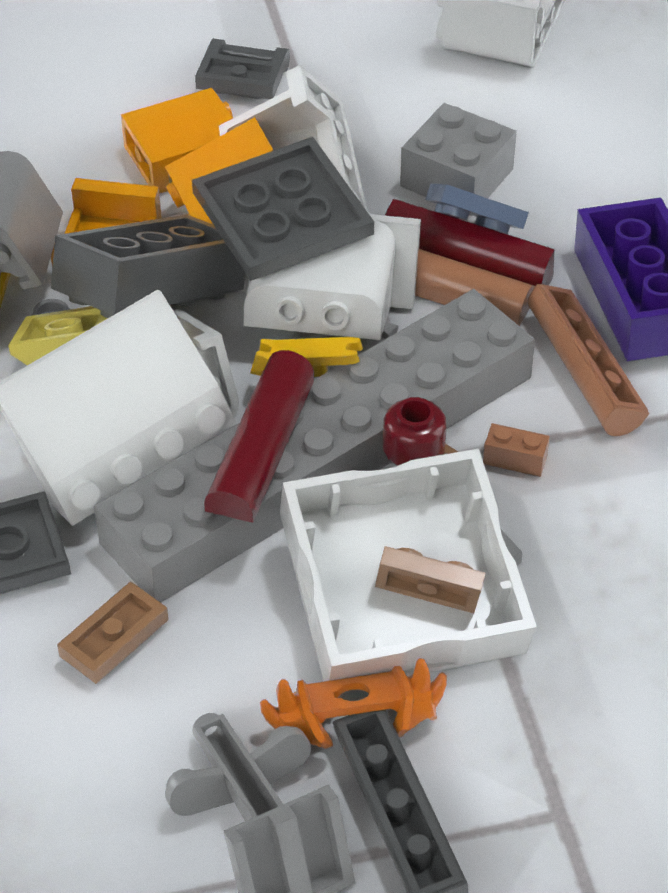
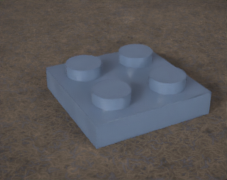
(488, 212)

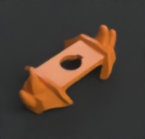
(313, 703)

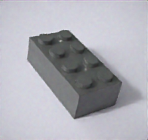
(131, 260)

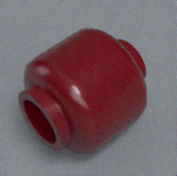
(413, 430)

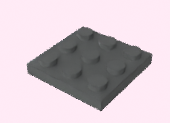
(282, 208)

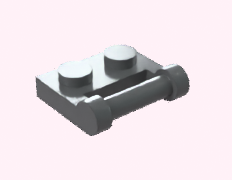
(242, 69)

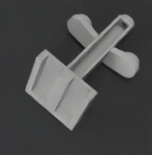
(279, 844)

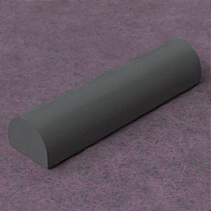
(399, 804)

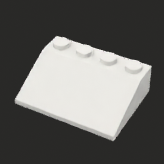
(113, 406)

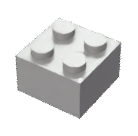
(458, 152)

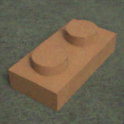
(429, 579)
(113, 632)

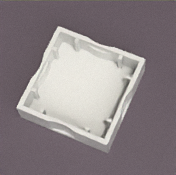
(428, 504)

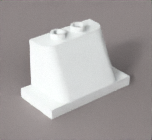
(303, 113)
(343, 289)

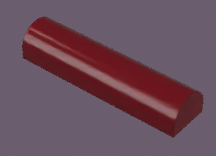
(479, 245)
(261, 437)

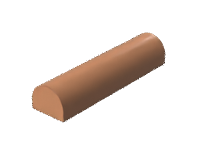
(446, 279)
(588, 359)

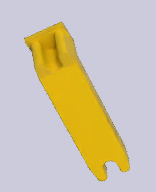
(318, 351)

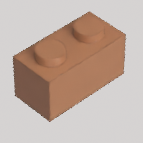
(516, 449)

